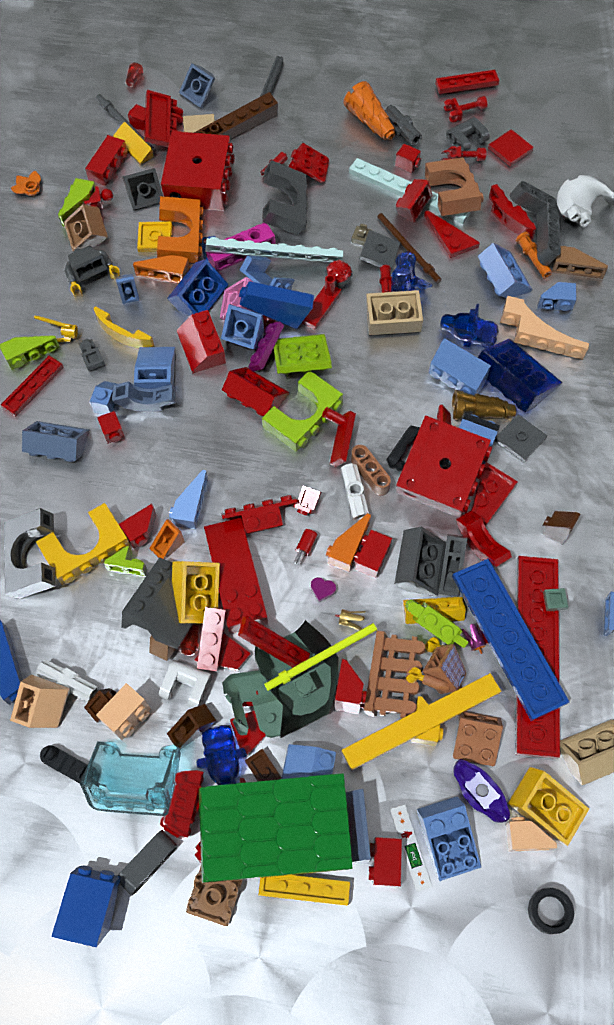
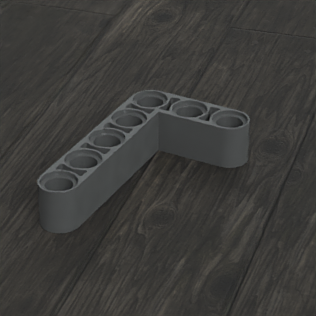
(546, 217)

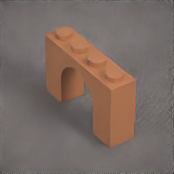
(454, 172)

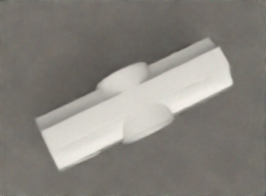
(353, 483)
(68, 678)

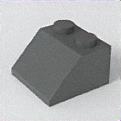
(143, 188)

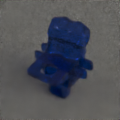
(404, 274)
(471, 328)
(221, 755)

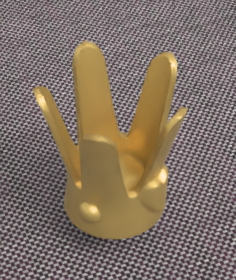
(346, 615)

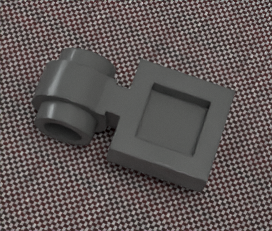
(91, 354)

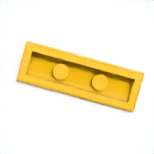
(134, 143)
(450, 607)

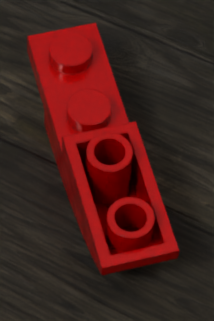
(511, 217)

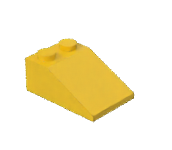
(194, 589)
(548, 805)

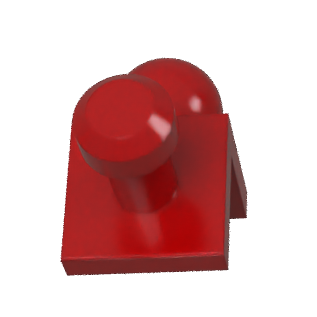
(96, 198)

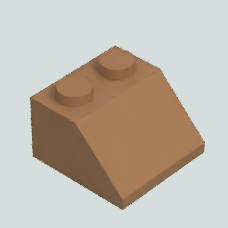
(85, 227)

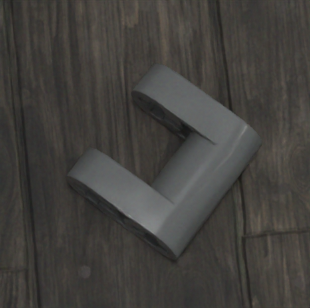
(458, 134)

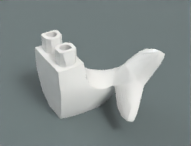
(577, 196)

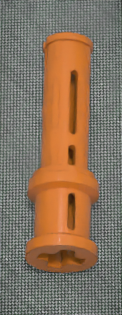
(530, 249)

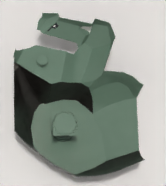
(287, 705)

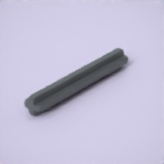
(272, 77)

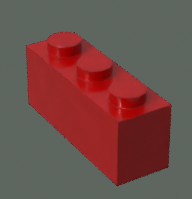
(106, 160)

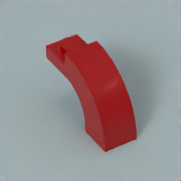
(480, 541)

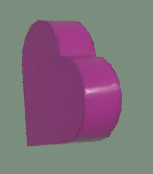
(322, 589)

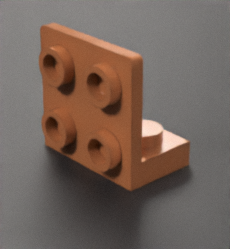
(478, 738)

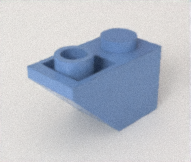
(559, 297)

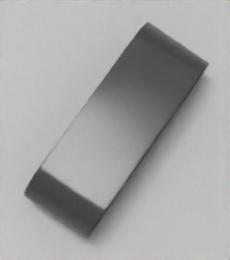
(147, 862)

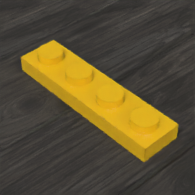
(305, 889)

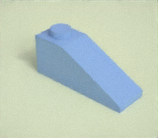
(189, 503)

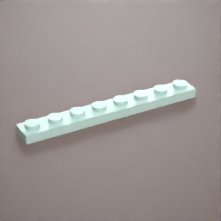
(395, 184)
(267, 249)

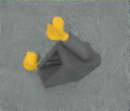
(87, 263)

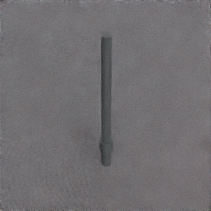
(108, 106)

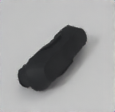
(394, 459)
(63, 762)

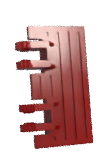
(160, 118)

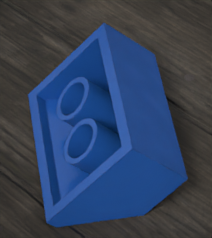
(198, 289)

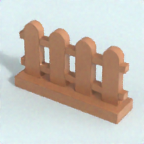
(378, 683)

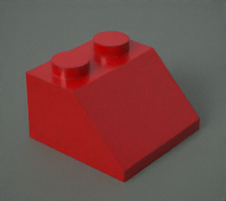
(414, 200)
(349, 691)

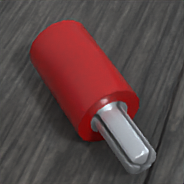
(305, 545)

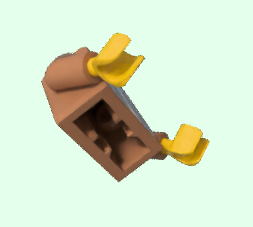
(443, 670)

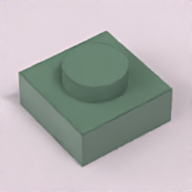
(555, 599)

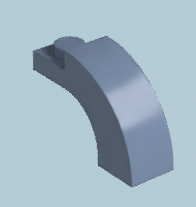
(143, 399)

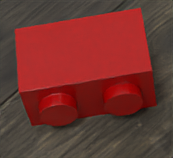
(372, 553)
(386, 862)

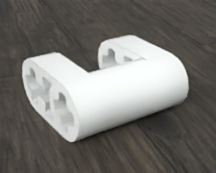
(188, 675)

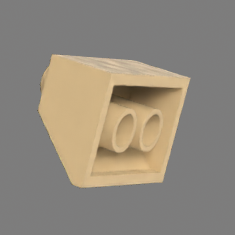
(394, 312)
(590, 752)

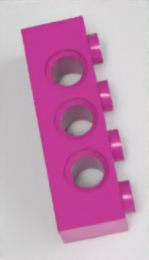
(258, 234)

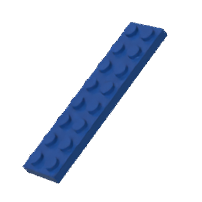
(510, 640)

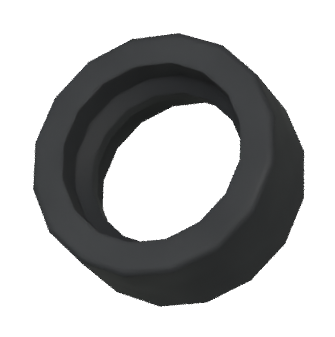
(567, 905)

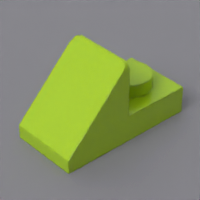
(121, 563)

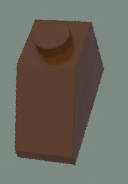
(560, 525)
(191, 726)

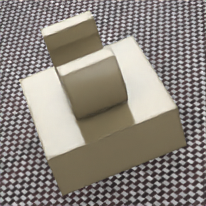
(360, 234)

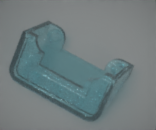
(130, 781)

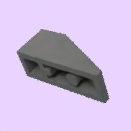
(452, 563)

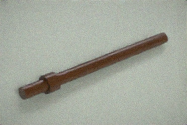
(428, 269)

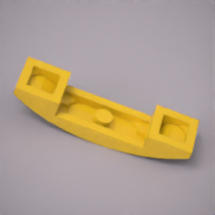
(135, 340)

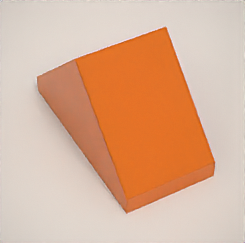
(167, 540)

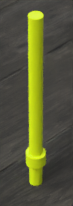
(285, 676)

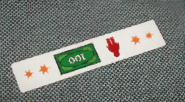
(411, 848)

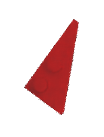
(451, 238)

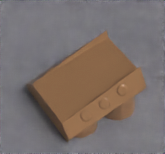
(213, 900)

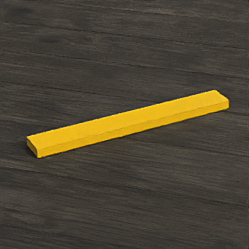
(420, 721)

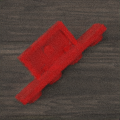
(260, 516)

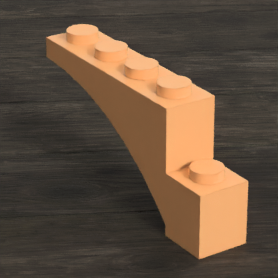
(536, 333)

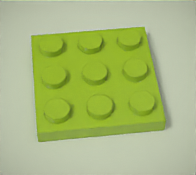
(302, 354)

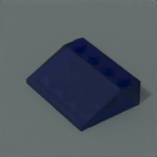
(518, 375)

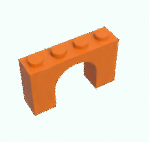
(185, 212)

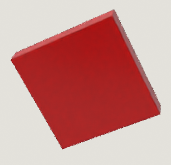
(510, 147)

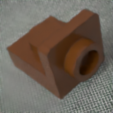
(99, 700)

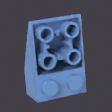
(154, 367)
(449, 838)

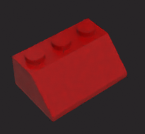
(201, 342)
(254, 390)

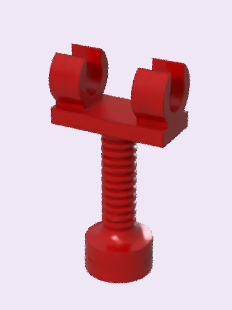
(457, 113)
(479, 154)

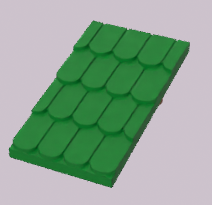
(274, 828)

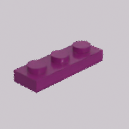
(265, 346)

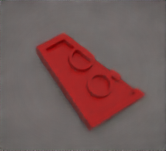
(492, 492)

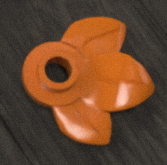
(26, 185)

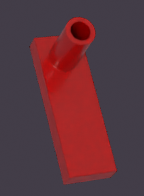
(323, 303)
(343, 435)

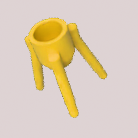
(67, 330)

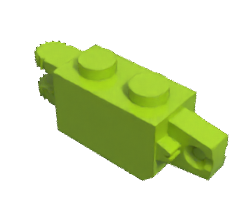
(436, 623)

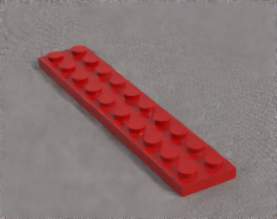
(534, 576)

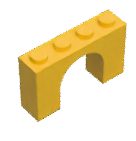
(70, 566)

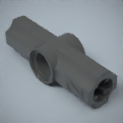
(403, 125)

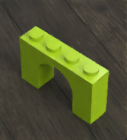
(297, 432)

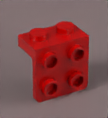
(310, 162)

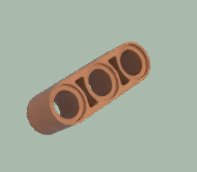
(368, 461)

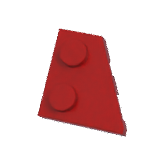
(232, 654)
(254, 734)

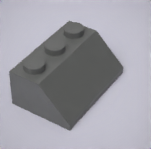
(420, 561)

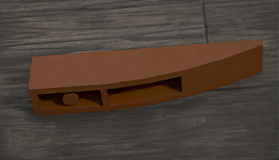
(244, 118)

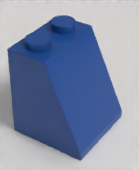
(87, 906)

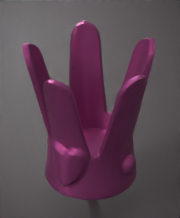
(477, 642)

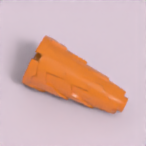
(368, 109)

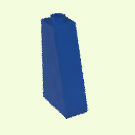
(277, 303)
(9, 669)

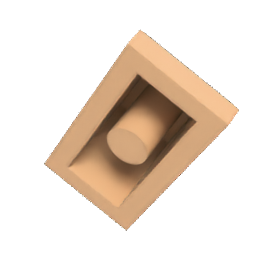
(527, 836)

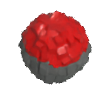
(341, 272)

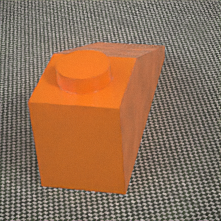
(165, 268)
(347, 544)

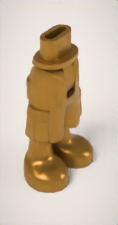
(480, 405)

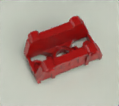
(183, 804)

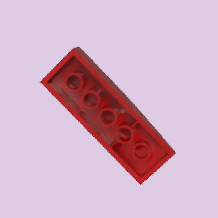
(237, 574)

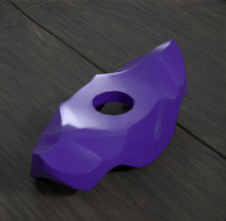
(492, 805)

